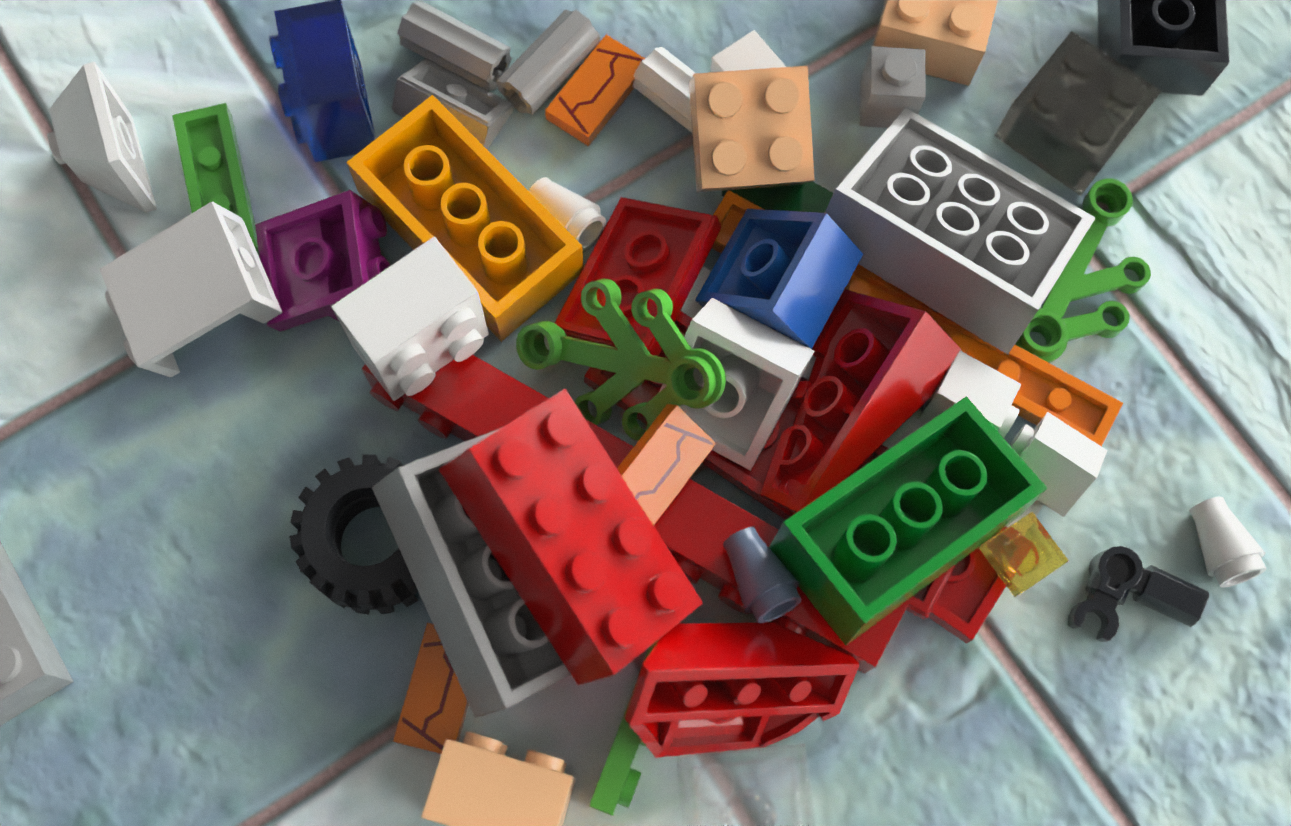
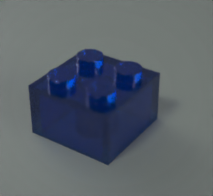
(322, 80)

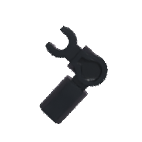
(1121, 571)

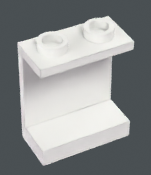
(186, 286)

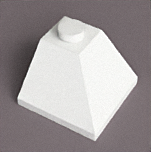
(100, 139)

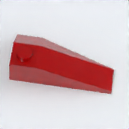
(867, 379)

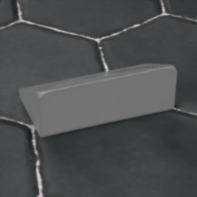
(471, 105)

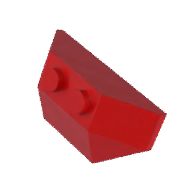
(734, 687)

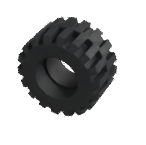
(321, 532)

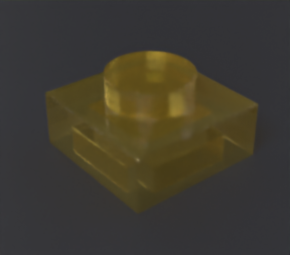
(1023, 554)

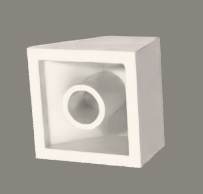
(759, 375)

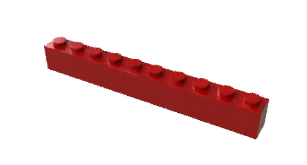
(478, 398)

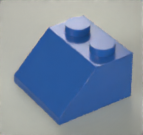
(784, 271)

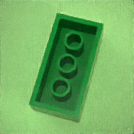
(905, 519)

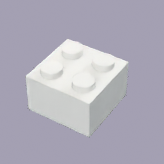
(414, 319)

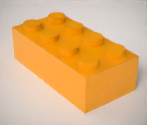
(445, 184)

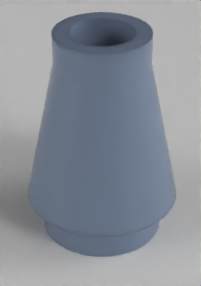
(761, 578)

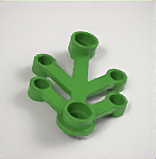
(1076, 285)
(629, 358)

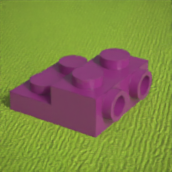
(320, 255)

